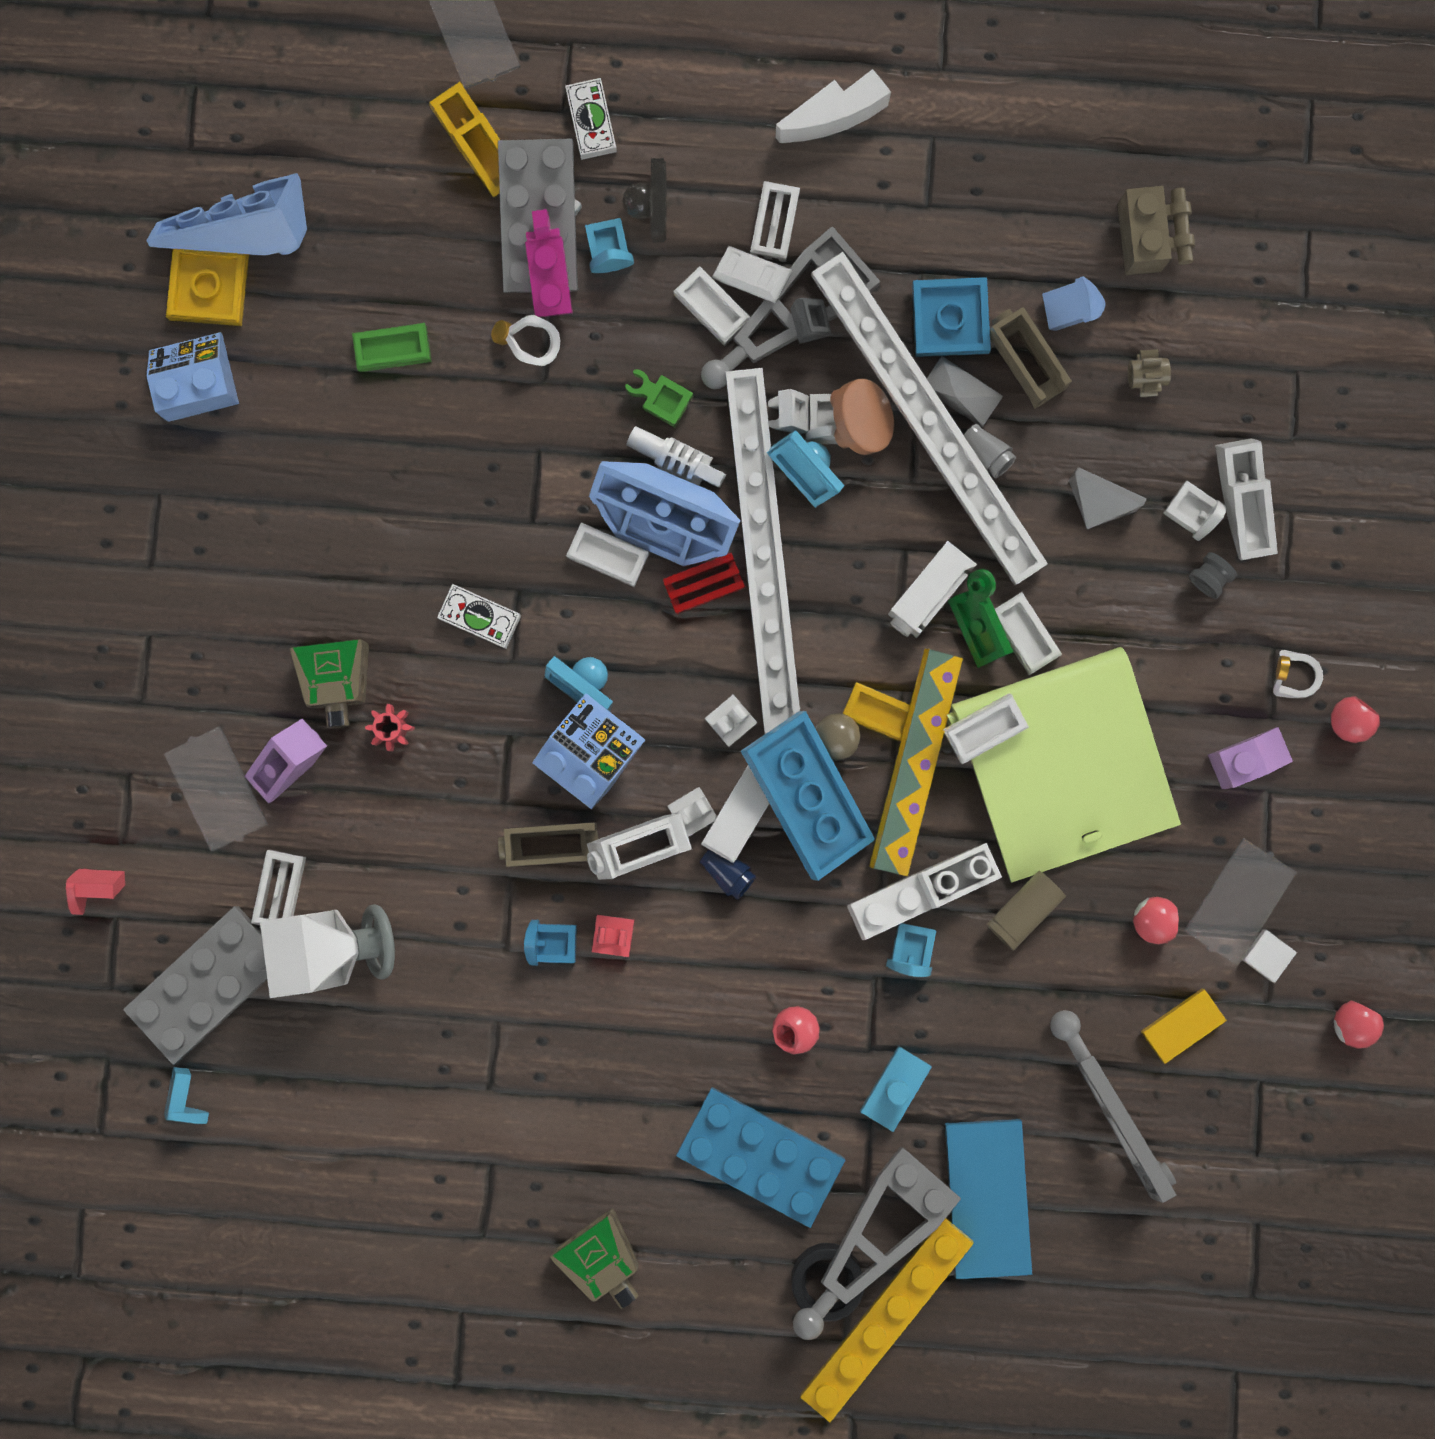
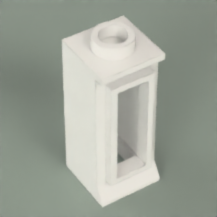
(930, 590)
(603, 854)

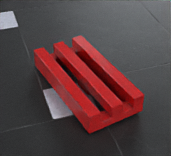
(698, 570)

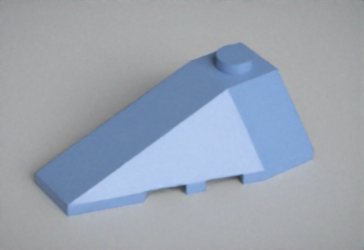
(255, 224)

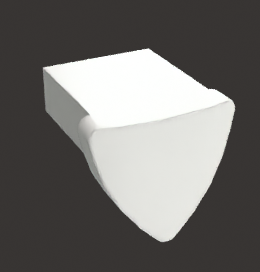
(821, 420)
(1195, 510)

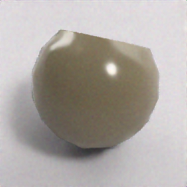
(839, 735)

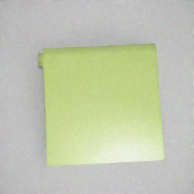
(1075, 768)

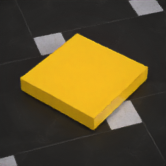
(207, 287)

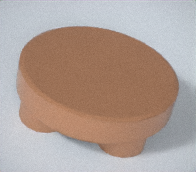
(862, 417)

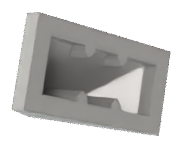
(963, 391)
(1101, 499)

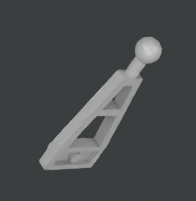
(818, 253)
(1153, 1175)
(921, 1192)

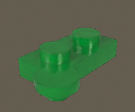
(979, 619)

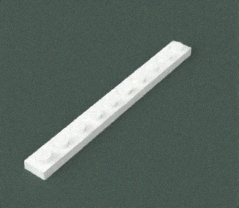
(928, 418)
(762, 546)

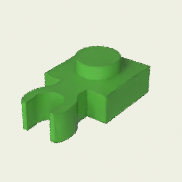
(664, 399)

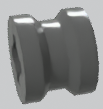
(1213, 575)

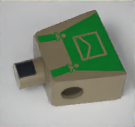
(332, 677)
(600, 1260)

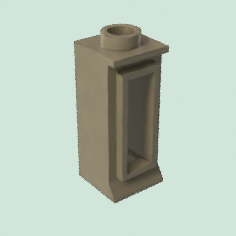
(1019, 322)
(511, 844)

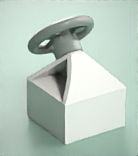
(321, 950)

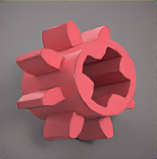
(383, 720)

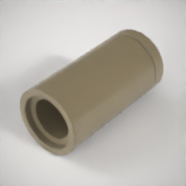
(1026, 910)

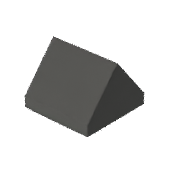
(810, 319)

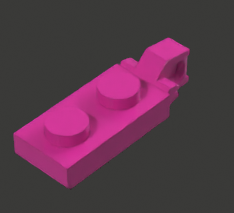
(547, 268)

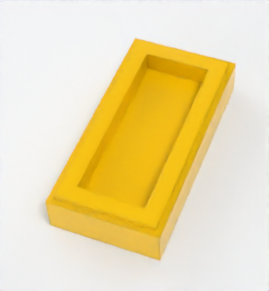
(877, 711)
(1183, 1026)

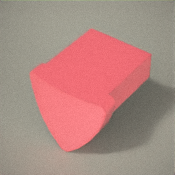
(92, 884)

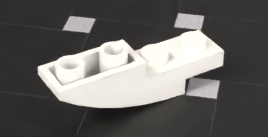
(924, 891)

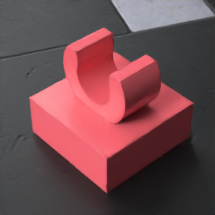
(613, 935)

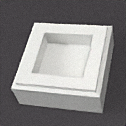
(1269, 955)

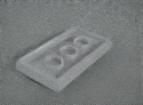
(531, 179)
(202, 986)

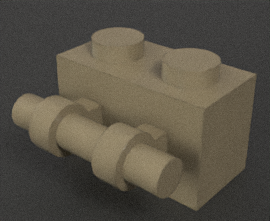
(1146, 231)

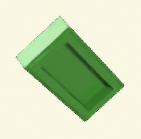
(391, 347)

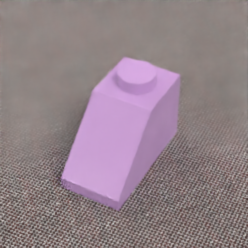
(1250, 759)
(285, 760)

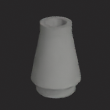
(991, 451)

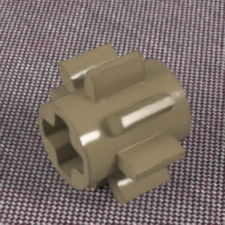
(1149, 373)

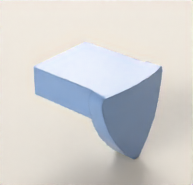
(1073, 304)

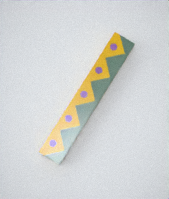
(916, 762)

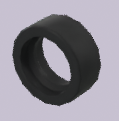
(805, 1261)

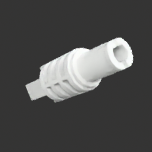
(676, 457)

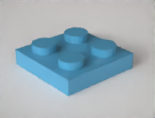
(951, 317)

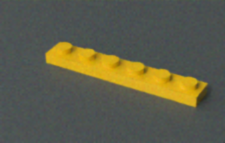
(886, 1319)

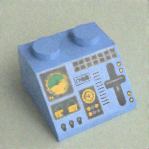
(191, 378)
(588, 751)

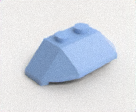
(663, 512)

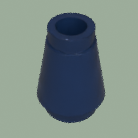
(731, 878)

